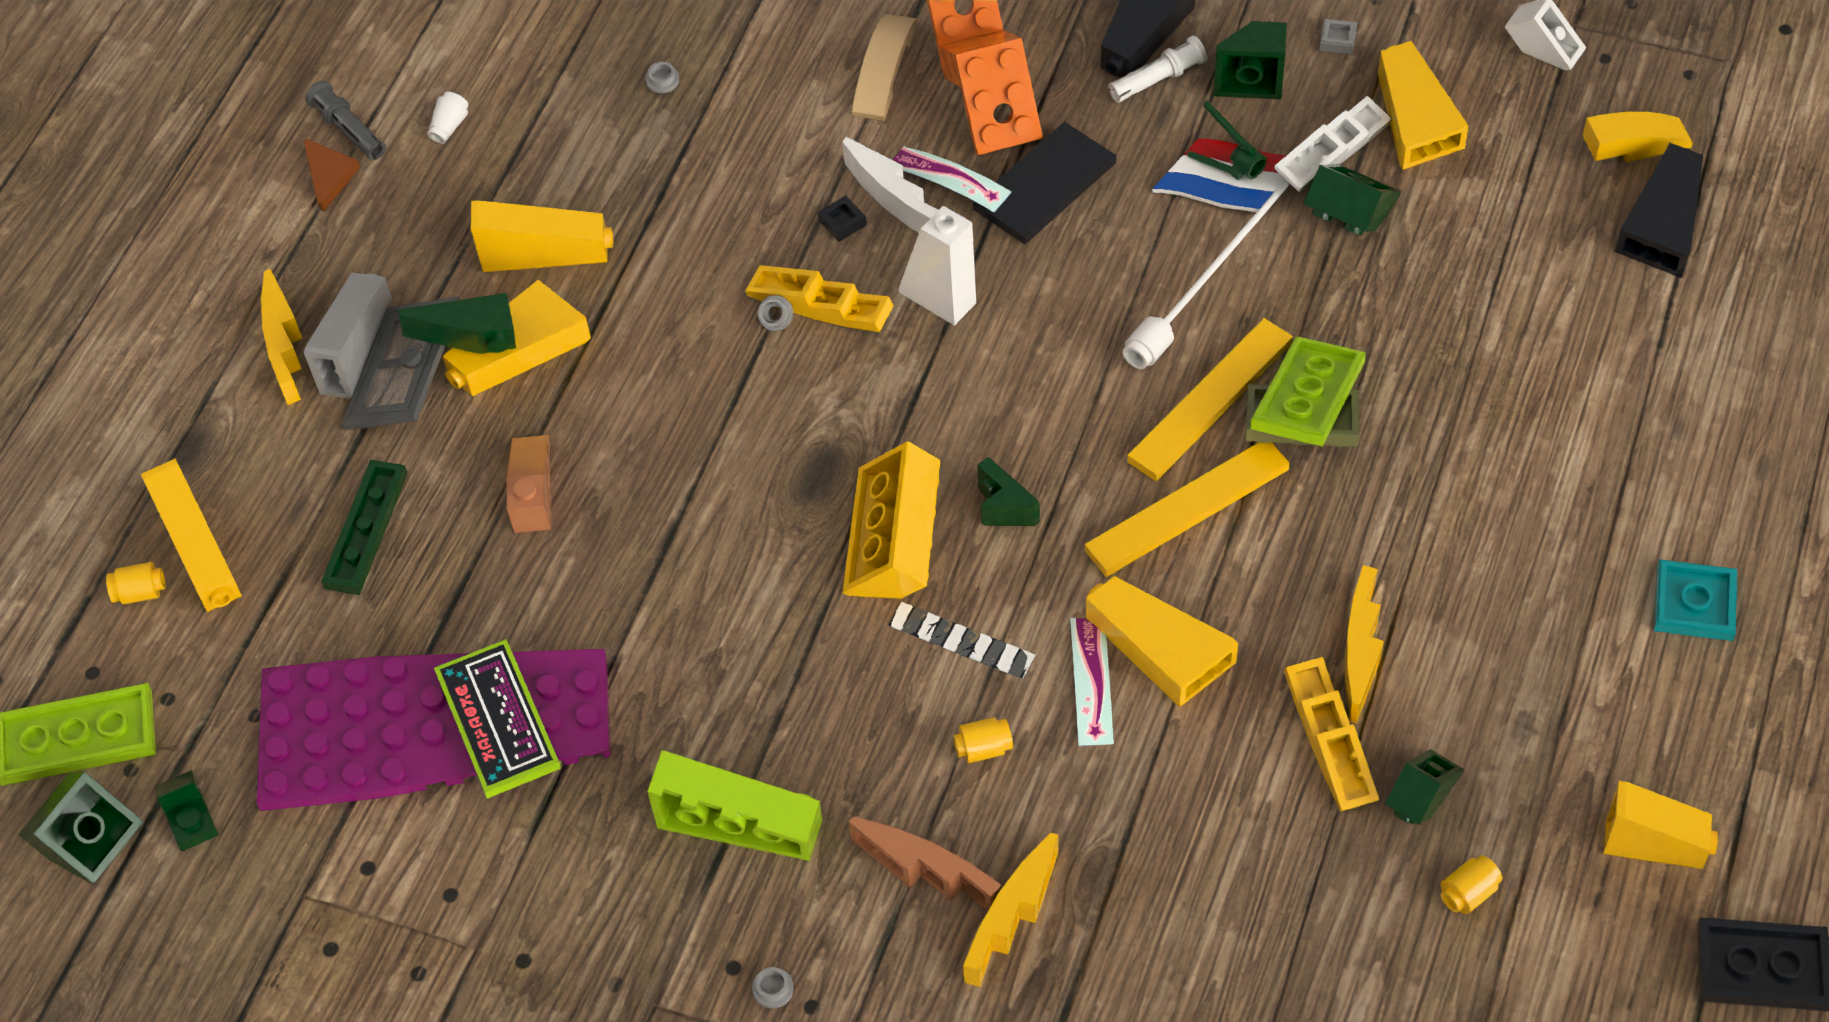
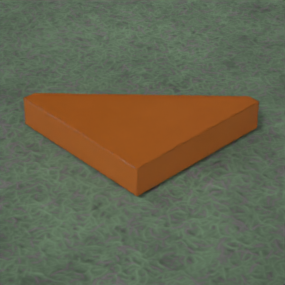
(329, 171)

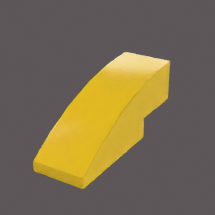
(1633, 135)

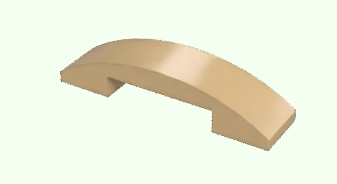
(881, 65)

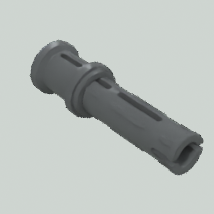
(337, 112)

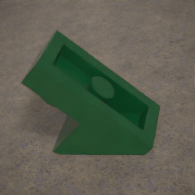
(1006, 499)
(186, 810)

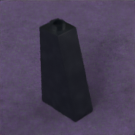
(1139, 31)
(1664, 215)

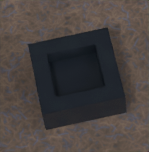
(842, 218)

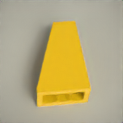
(1422, 114)
(537, 236)
(542, 330)
(191, 535)
(1160, 639)

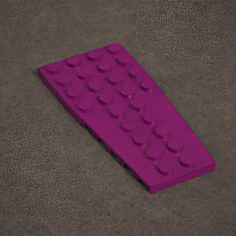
(388, 730)

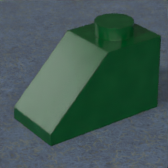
(1423, 787)

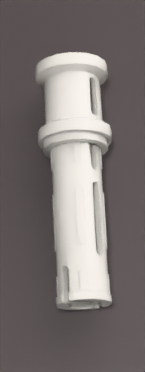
(1169, 64)

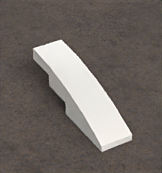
(1333, 143)
(886, 184)

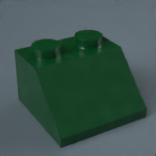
(1252, 62)
(1350, 198)
(81, 827)

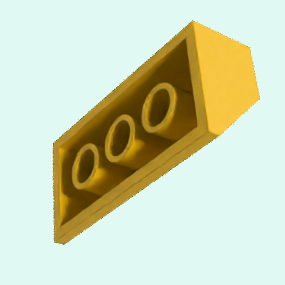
(892, 524)

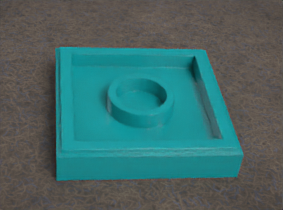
(1695, 600)

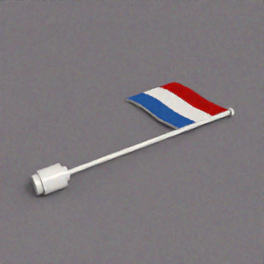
(1217, 188)

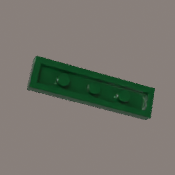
(364, 527)

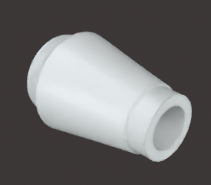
(447, 116)

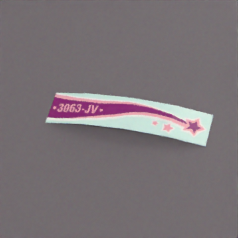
(953, 177)
(1091, 683)

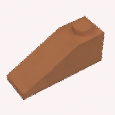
(529, 484)

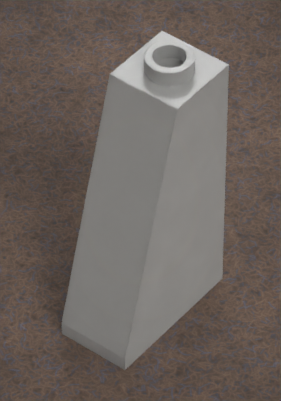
(347, 334)

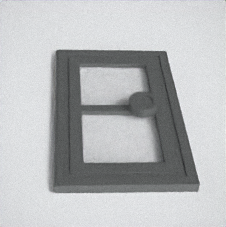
(394, 375)

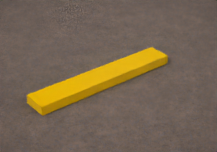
(1209, 400)
(1186, 507)

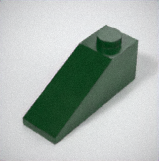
(466, 324)

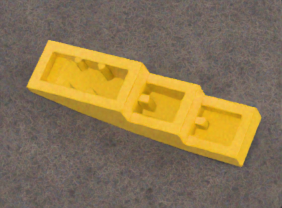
(820, 299)
(279, 333)
(1362, 649)
(1331, 734)
(1017, 900)

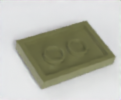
(1343, 433)

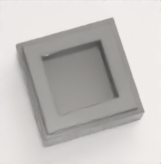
(1338, 36)

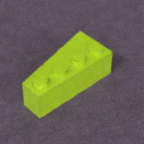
(732, 808)

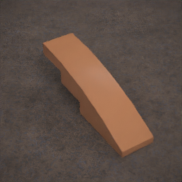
(916, 857)

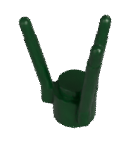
(1245, 157)

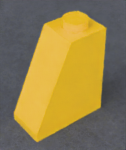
(1657, 828)

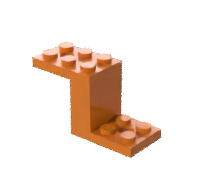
(989, 70)

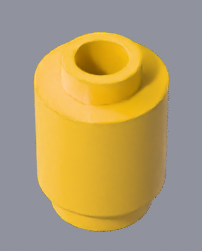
(135, 583)
(983, 739)
(1470, 884)

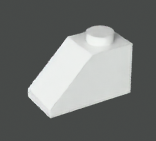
(1545, 34)

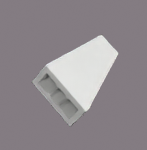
(942, 267)

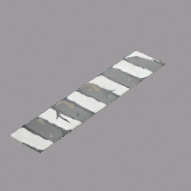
(962, 640)

